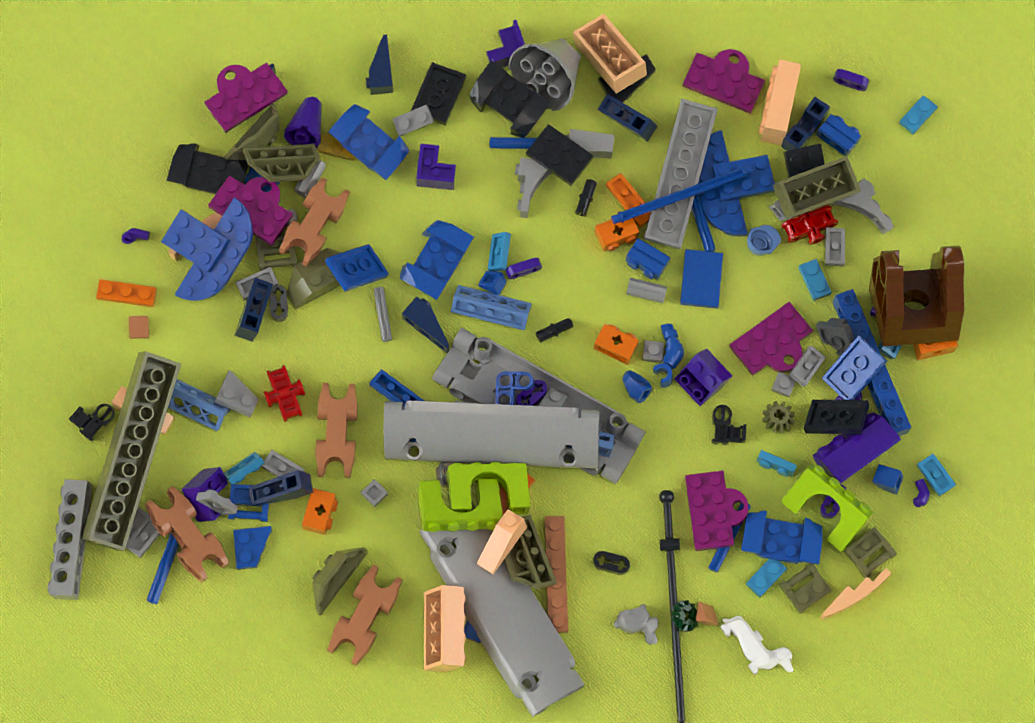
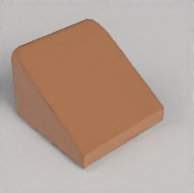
(138, 327)
(706, 615)

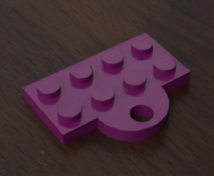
(725, 80)
(244, 94)
(265, 213)
(772, 341)
(713, 510)

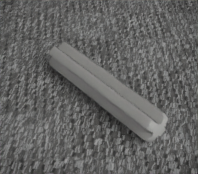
(382, 314)

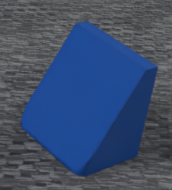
(493, 282)

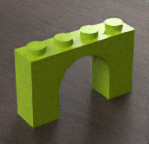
(510, 476)
(853, 512)
(438, 517)

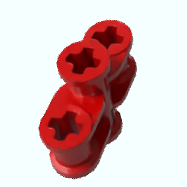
(810, 225)
(284, 393)

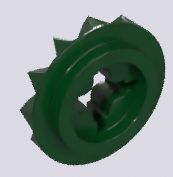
(678, 616)

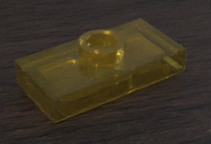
(331, 146)

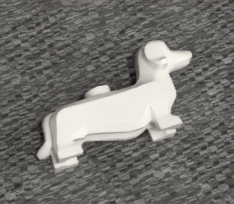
(754, 649)

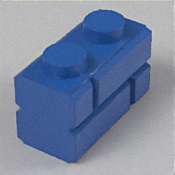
(839, 135)
(647, 259)

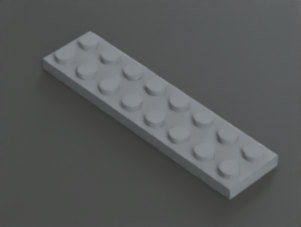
(680, 171)

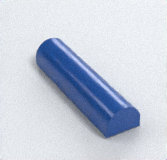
(392, 388)

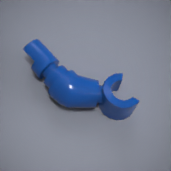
(673, 355)

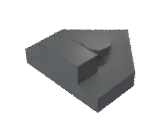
(836, 333)

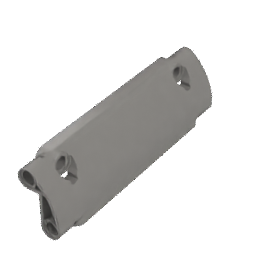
(477, 384)
(491, 433)
(506, 620)

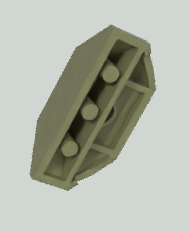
(259, 134)
(283, 162)
(312, 281)
(528, 560)
(334, 575)

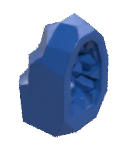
(636, 386)

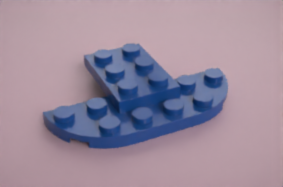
(722, 203)
(212, 251)

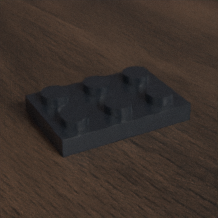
(440, 91)
(559, 155)
(803, 159)
(836, 417)

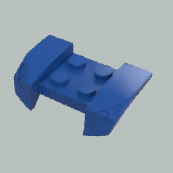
(369, 142)
(437, 258)
(782, 539)

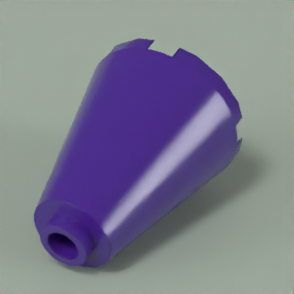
(305, 124)

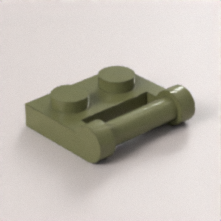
(266, 249)
(866, 547)
(808, 593)

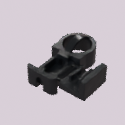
(89, 424)
(727, 432)

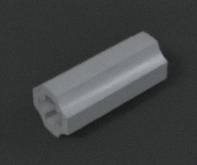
(304, 186)
(646, 290)

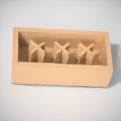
(610, 53)
(779, 102)
(444, 628)

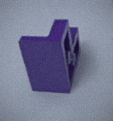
(511, 40)
(430, 172)
(205, 480)

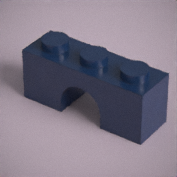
(807, 125)

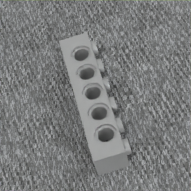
(73, 568)

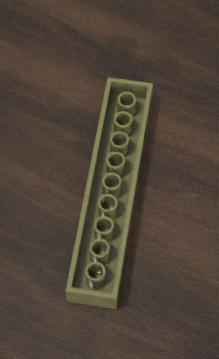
(131, 451)

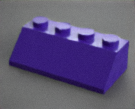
(852, 452)

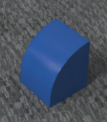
(888, 479)

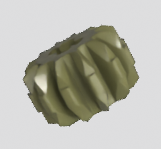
(773, 421)

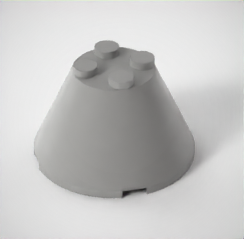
(547, 69)

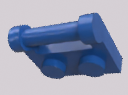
(240, 496)

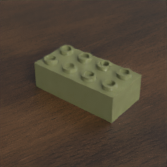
(816, 188)

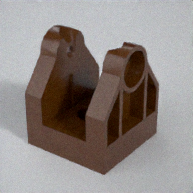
(935, 288)

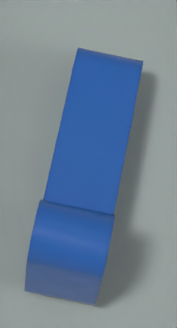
(513, 386)

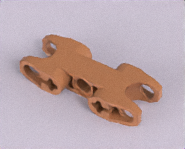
(321, 210)
(337, 414)
(194, 545)
(358, 627)

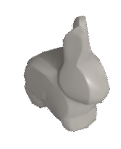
(638, 620)

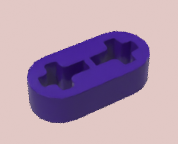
(851, 80)
(523, 268)
(534, 398)
(826, 503)

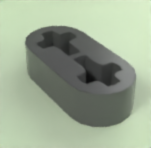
(274, 303)

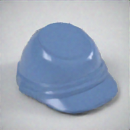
(763, 240)

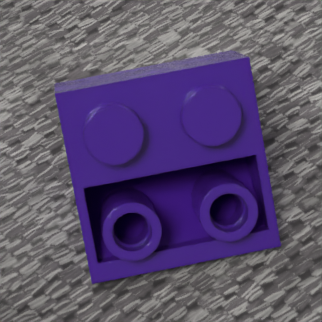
(703, 377)

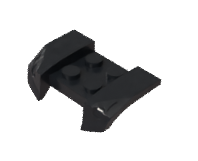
(508, 99)
(203, 170)

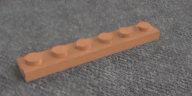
(556, 556)

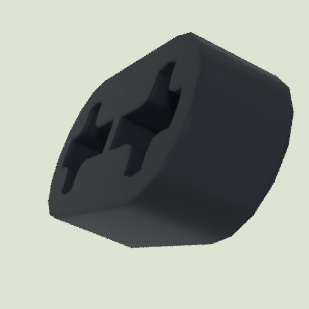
(609, 567)

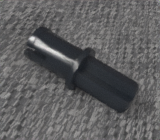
(586, 197)
(554, 329)

